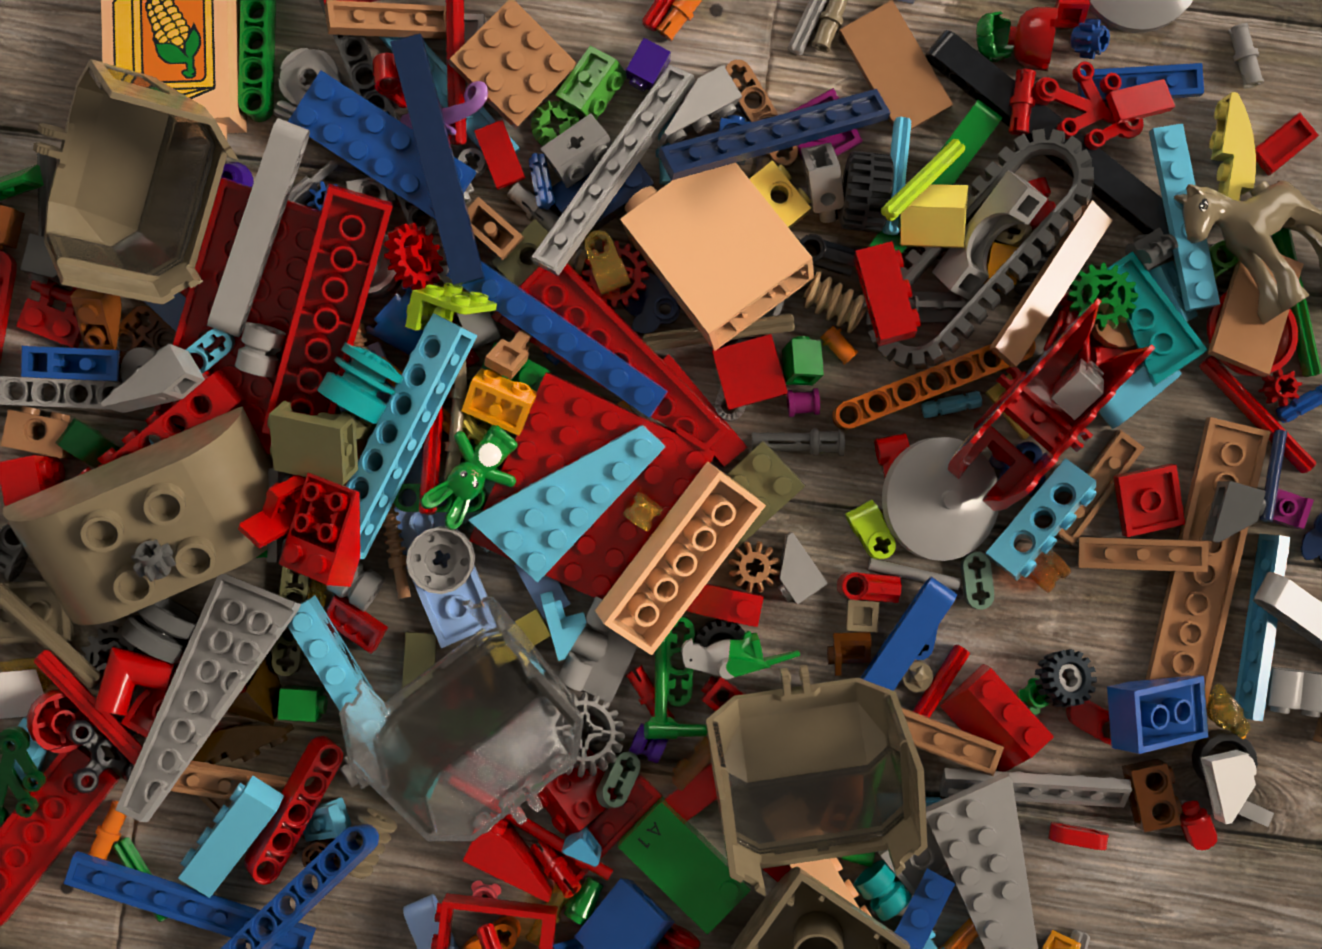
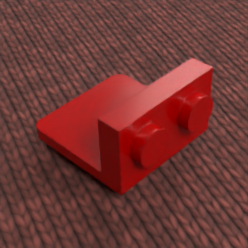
(573, 800)

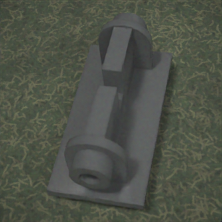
(937, 305)

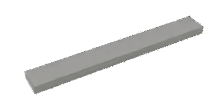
(613, 170)

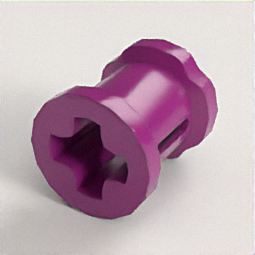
(803, 402)

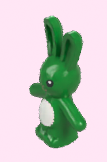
(468, 478)

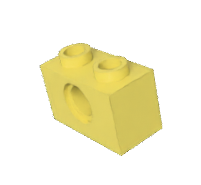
(777, 178)

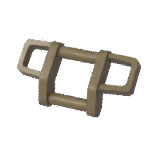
(450, 453)

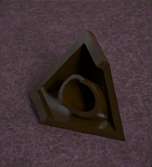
(260, 694)

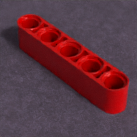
(294, 824)

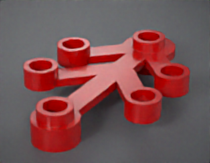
(1093, 106)

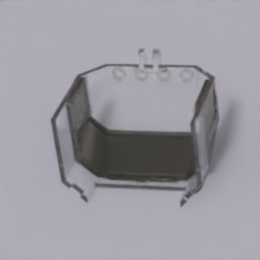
(467, 733)

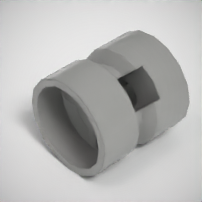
(260, 349)
(363, 588)

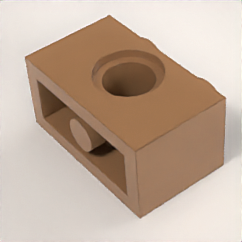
(22, 428)

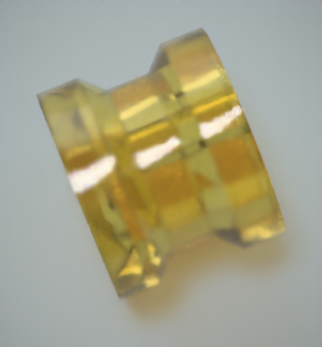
(642, 511)

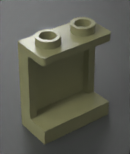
(313, 444)

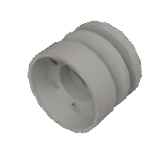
(436, 577)

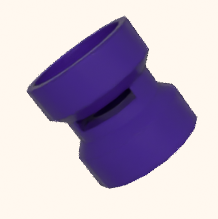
(654, 748)

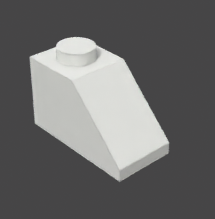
(1229, 782)

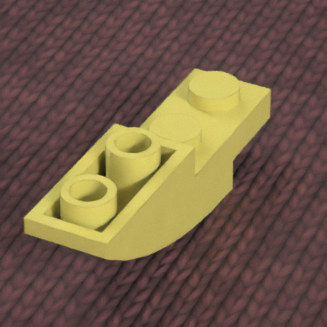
(1234, 146)

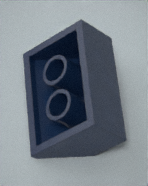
(635, 182)

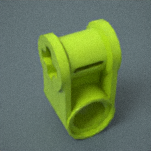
(868, 525)

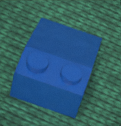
(1157, 713)

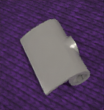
(597, 658)

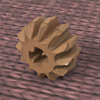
(759, 576)

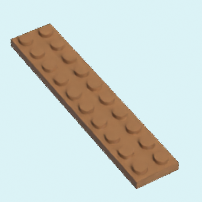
(1199, 602)

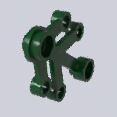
(9, 776)

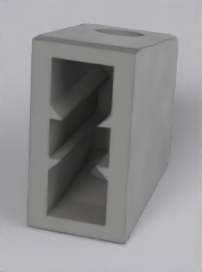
(823, 180)

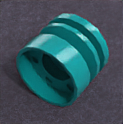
(360, 383)

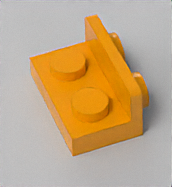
(499, 400)

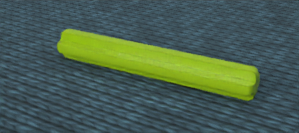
(922, 180)

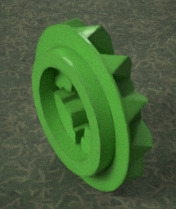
(542, 118)

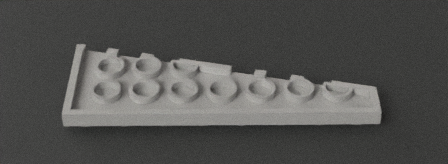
(221, 656)

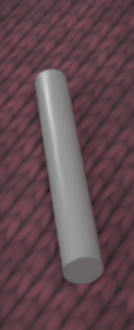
(912, 573)

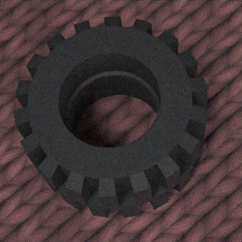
(866, 190)

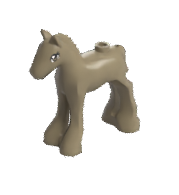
(1248, 231)

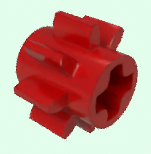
(1288, 385)

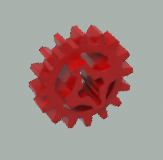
(413, 256)
(635, 277)

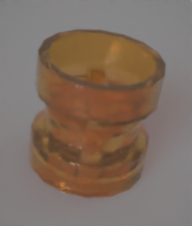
(1050, 571)

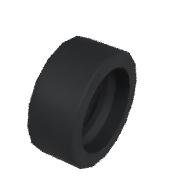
(1204, 746)

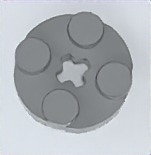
(297, 65)

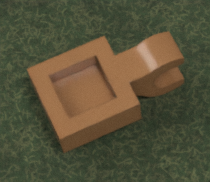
(509, 357)

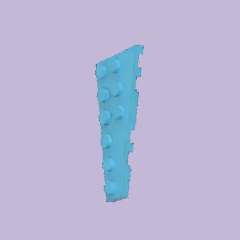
(554, 512)

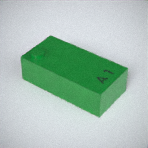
(683, 865)

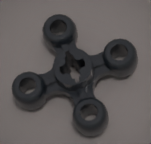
(98, 760)

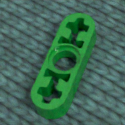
(686, 683)

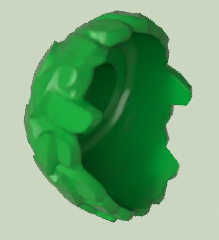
(993, 37)

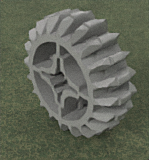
(596, 734)

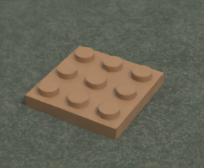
(514, 61)

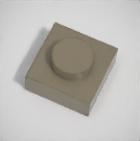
(862, 615)

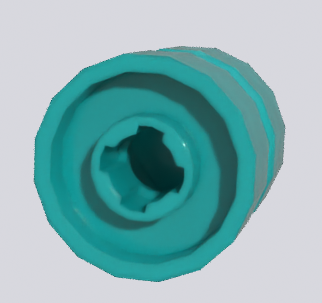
(886, 895)

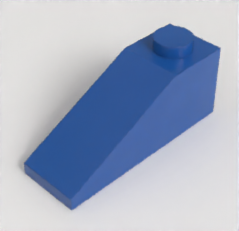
(70, 363)

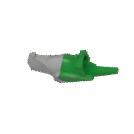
(731, 657)

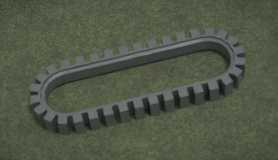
(1080, 192)

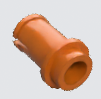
(838, 344)

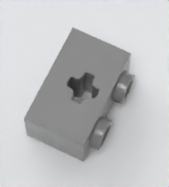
(577, 150)
(1078, 388)

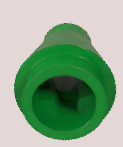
(583, 902)

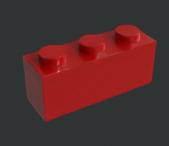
(886, 293)

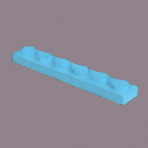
(1191, 259)

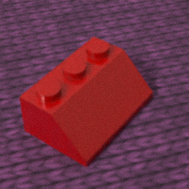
(995, 713)

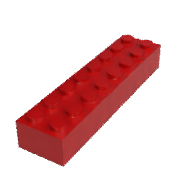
(329, 298)

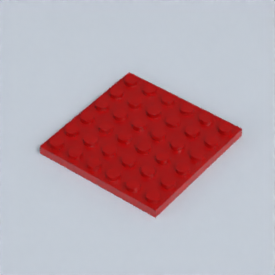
(561, 429)

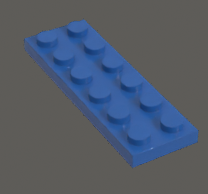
(368, 140)

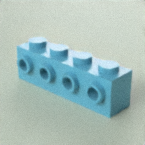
(231, 836)

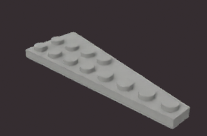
(986, 859)

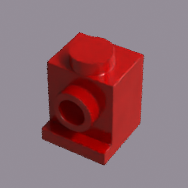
(713, 686)

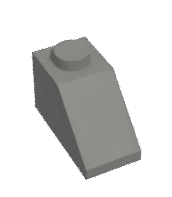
(798, 572)

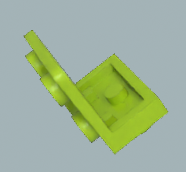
(444, 302)

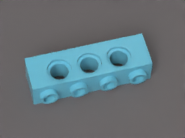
(1064, 479)

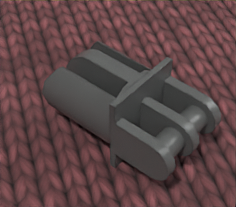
(1152, 247)

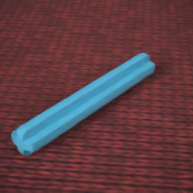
(899, 156)

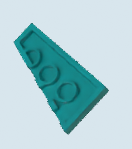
(1158, 323)

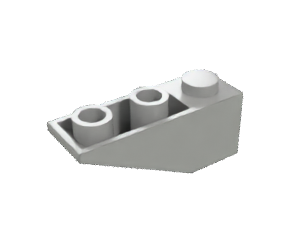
(709, 98)
(161, 380)

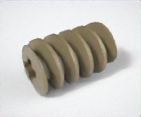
(384, 826)

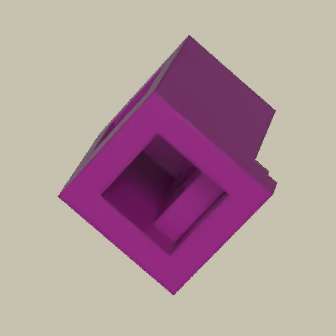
(1296, 510)

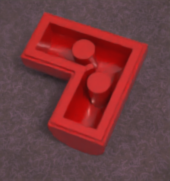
(126, 670)

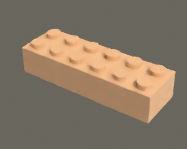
(679, 558)

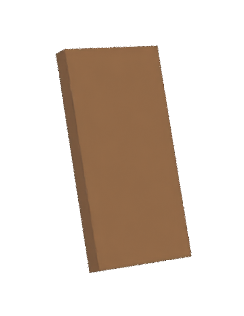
(895, 65)
(1239, 331)

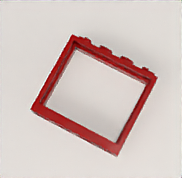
(445, 913)

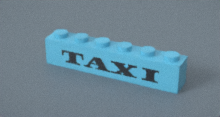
(326, 652)

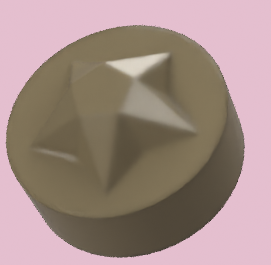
(918, 677)

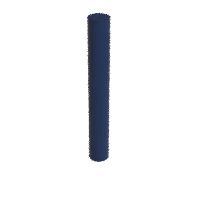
(1273, 474)

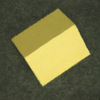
(936, 217)

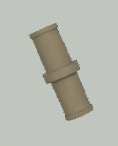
(830, 20)

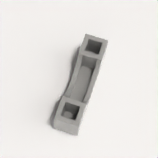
(1008, 204)

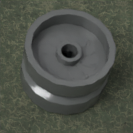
(161, 630)

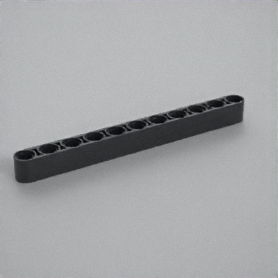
(994, 88)

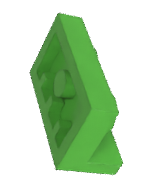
(592, 83)

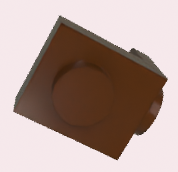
(849, 649)

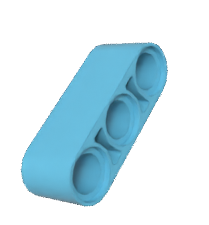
(1133, 396)

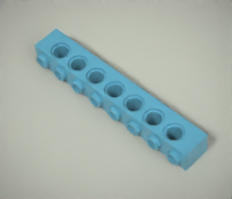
(381, 484)

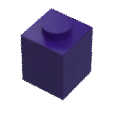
(647, 65)

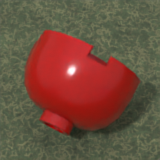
(1034, 37)
(49, 719)

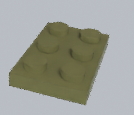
(769, 480)

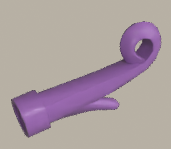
(474, 96)

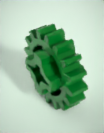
(1095, 287)

